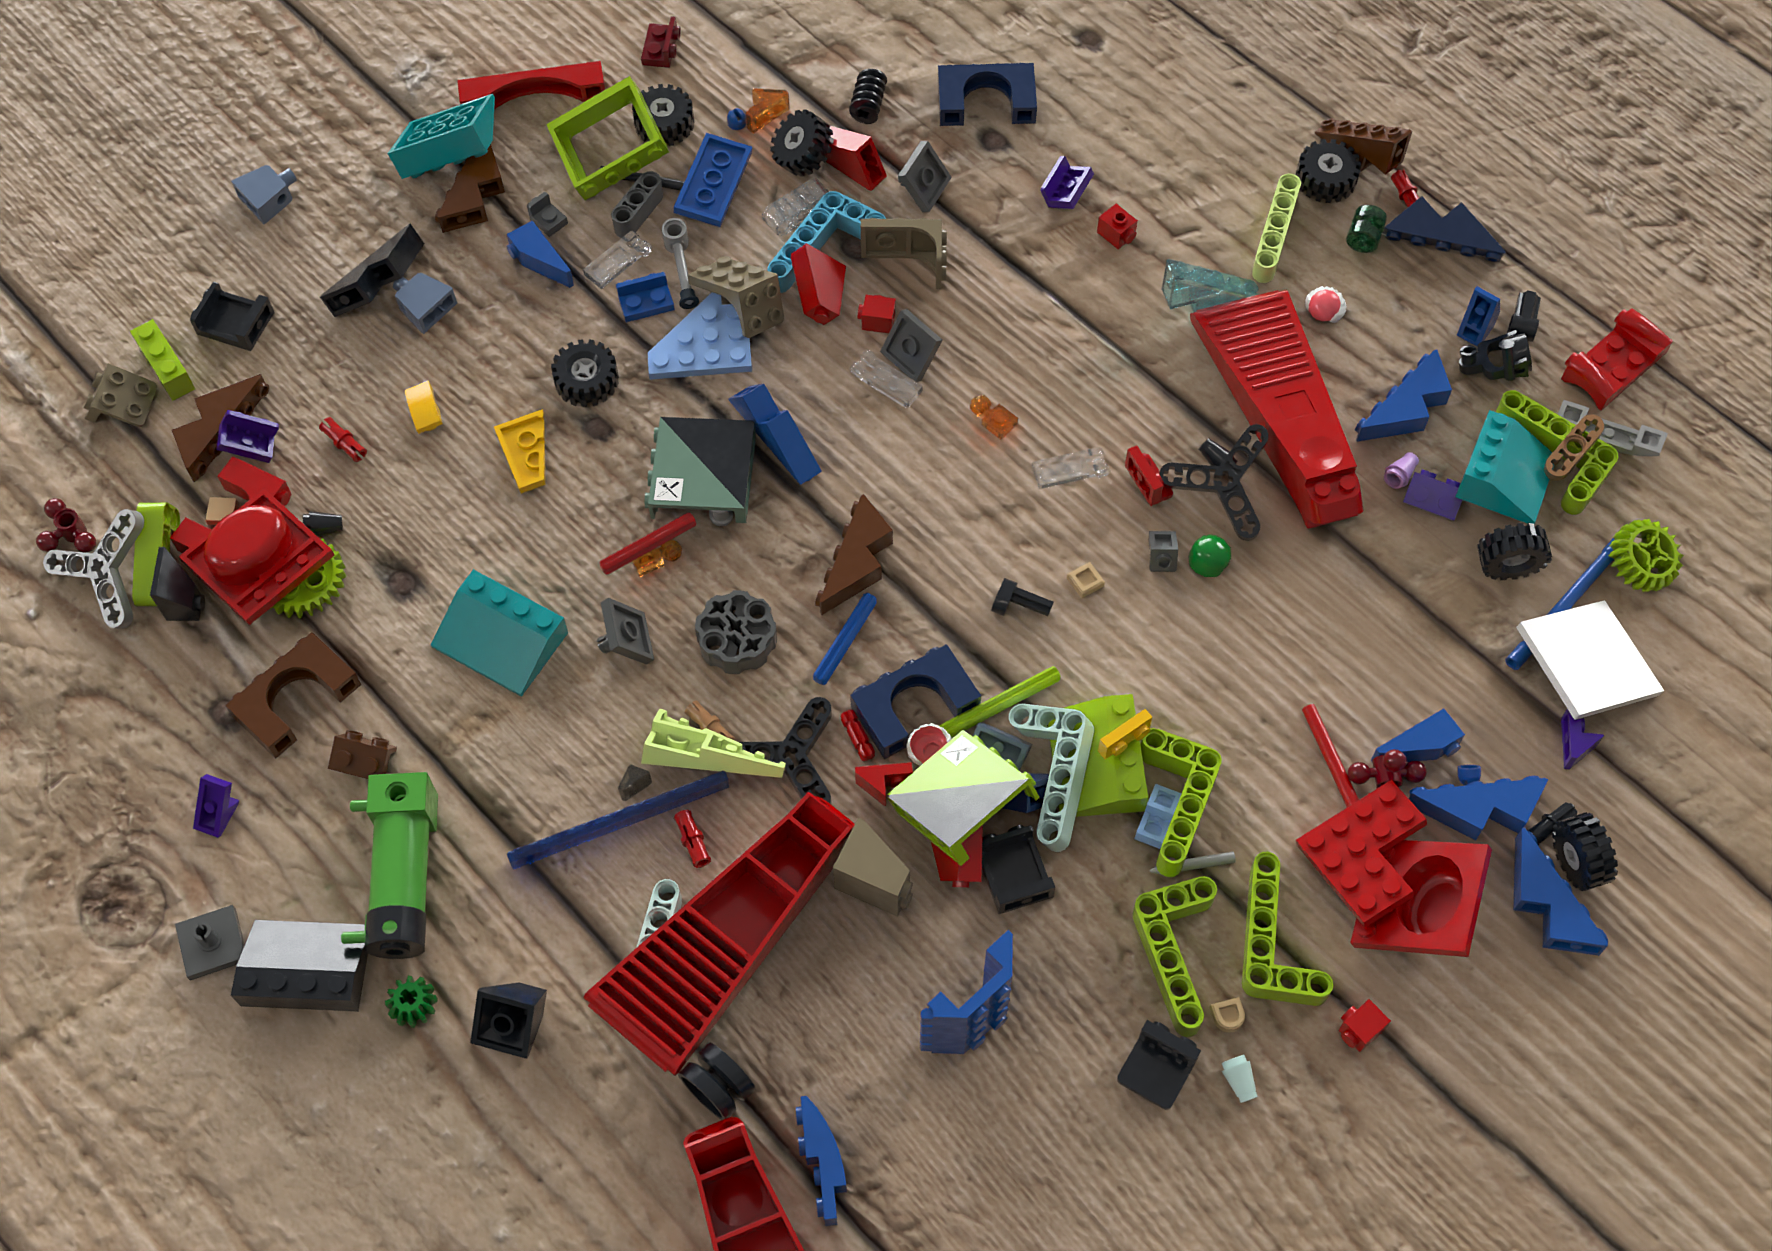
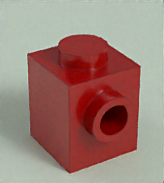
(1117, 226)
(877, 313)
(1363, 1025)

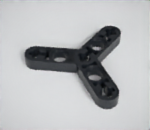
(1234, 472)
(801, 747)

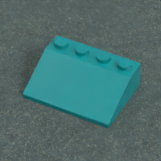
(444, 138)
(1506, 470)
(499, 632)

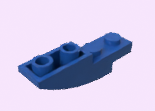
(821, 1149)

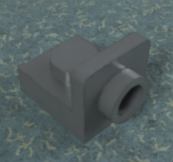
(546, 215)
(1163, 551)

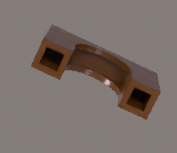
(307, 660)

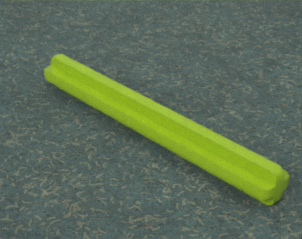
(1002, 701)

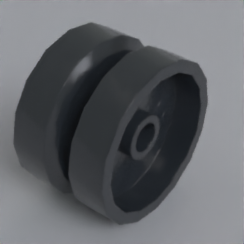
(716, 1081)

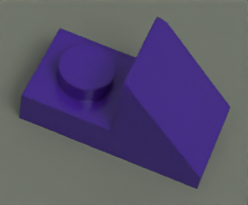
(1574, 740)
(214, 805)

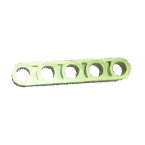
(1276, 228)

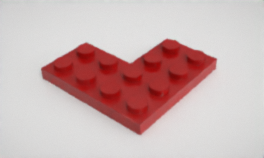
(1351, 847)

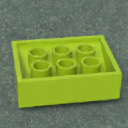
(1115, 782)

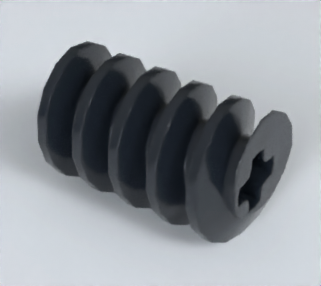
(868, 96)

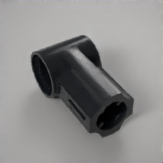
(1525, 315)

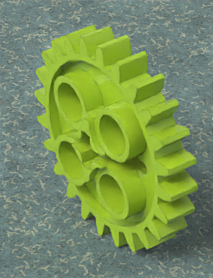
(307, 597)

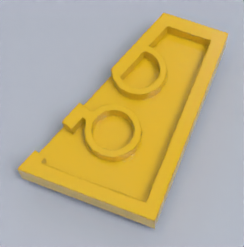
(525, 449)

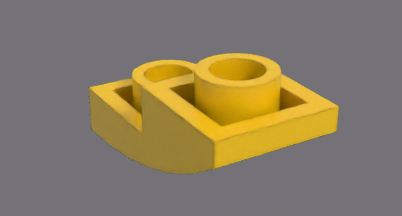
(423, 407)

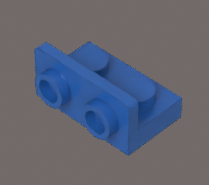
(644, 297)

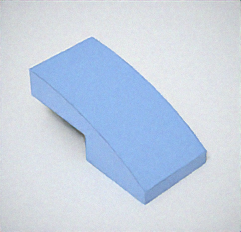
(1157, 816)

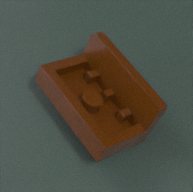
(360, 755)

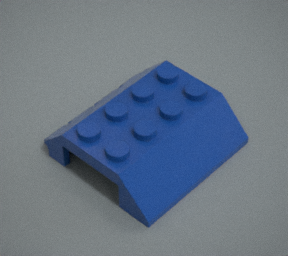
(957, 1030)

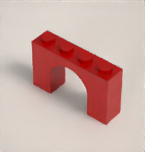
(241, 480)

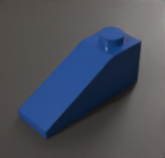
(537, 254)
(1479, 316)
(1427, 739)

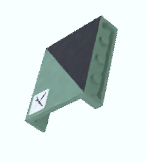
(702, 465)

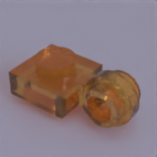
(996, 420)
(653, 560)

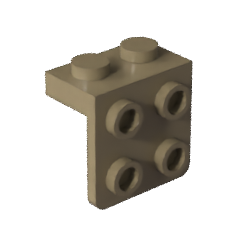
(120, 396)

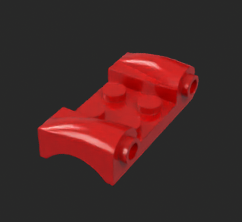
(1617, 358)

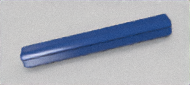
(844, 639)

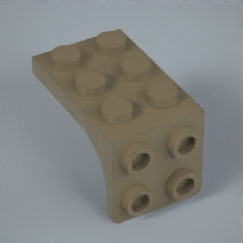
(906, 239)
(748, 288)

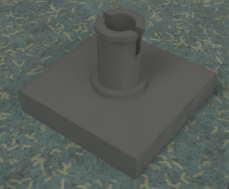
(924, 176)
(911, 345)
(625, 632)
(210, 942)

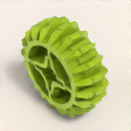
(1637, 559)

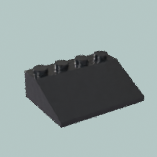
(300, 967)

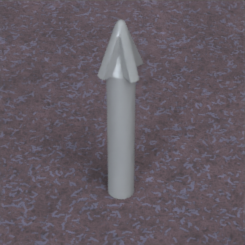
(1204, 862)

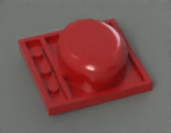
(256, 556)
(1445, 903)

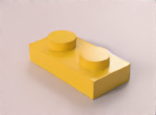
(1117, 740)

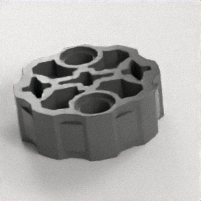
(715, 627)

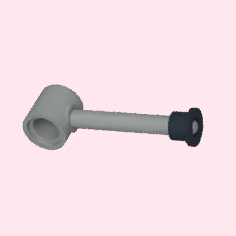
(676, 242)

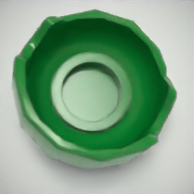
(1209, 555)

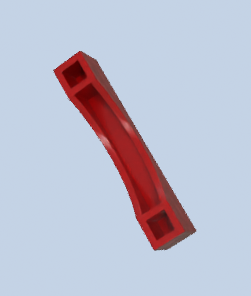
(575, 80)

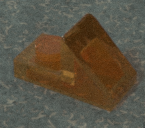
(767, 107)

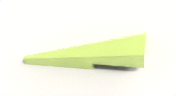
(682, 746)

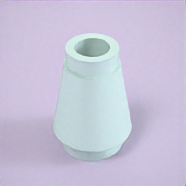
(1240, 1077)

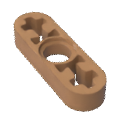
(1580, 428)

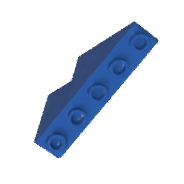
(1407, 405)
(777, 431)
(1471, 805)
(1544, 892)

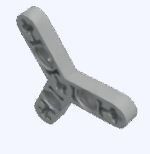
(111, 560)

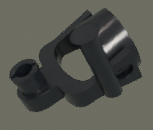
(1514, 352)

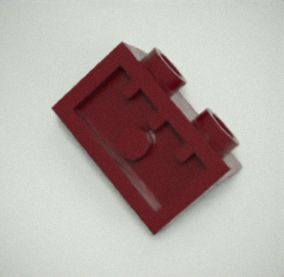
(660, 44)

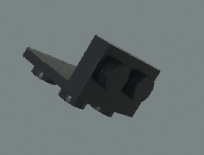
(1158, 1064)

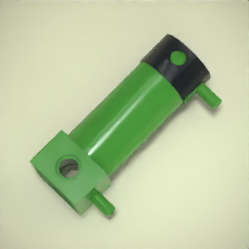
(402, 815)

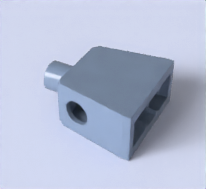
(265, 191)
(424, 300)

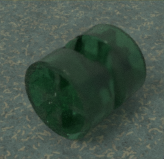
(1366, 228)

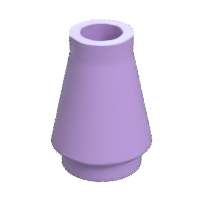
(1400, 472)

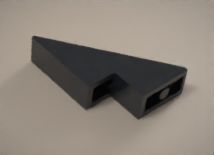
(377, 270)

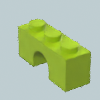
(162, 360)

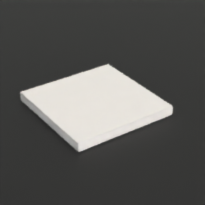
(1589, 659)

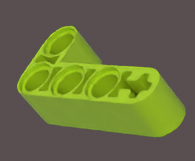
(159, 522)

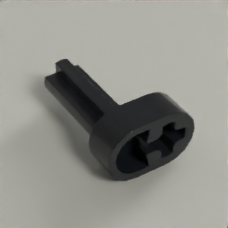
(1011, 593)

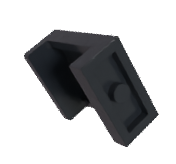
(231, 317)
(1015, 869)

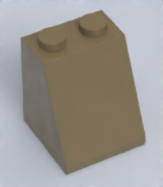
(872, 871)

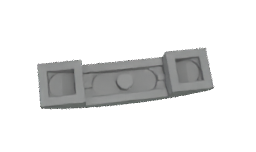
(1624, 439)

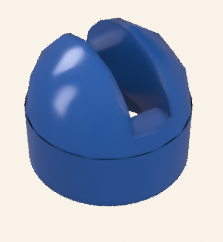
(732, 120)
(1468, 773)

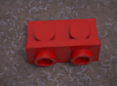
(1146, 476)

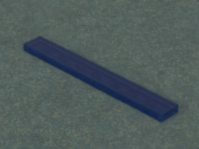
(618, 819)

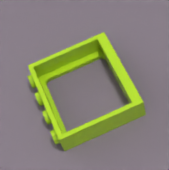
(593, 111)

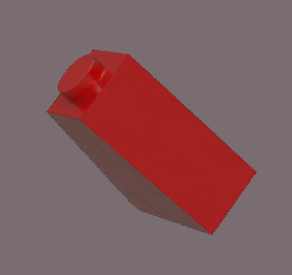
(856, 157)
(819, 283)
(970, 870)

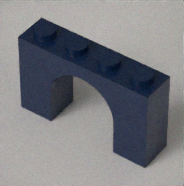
(1012, 79)
(937, 671)

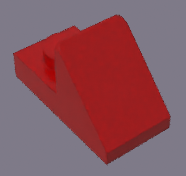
(876, 777)

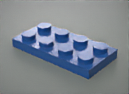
(713, 180)

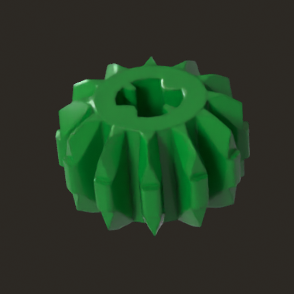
(402, 1009)

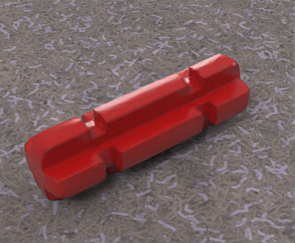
(857, 735)

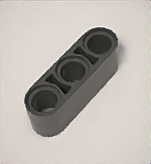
(637, 204)

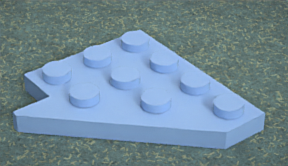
(702, 344)

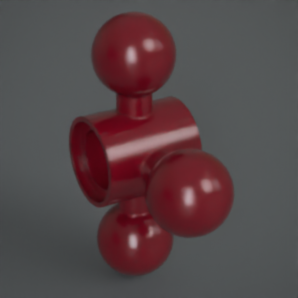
(68, 526)
(1386, 768)

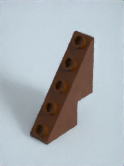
(1375, 144)
(464, 201)
(199, 439)
(854, 560)

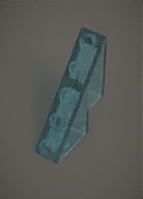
(1202, 287)

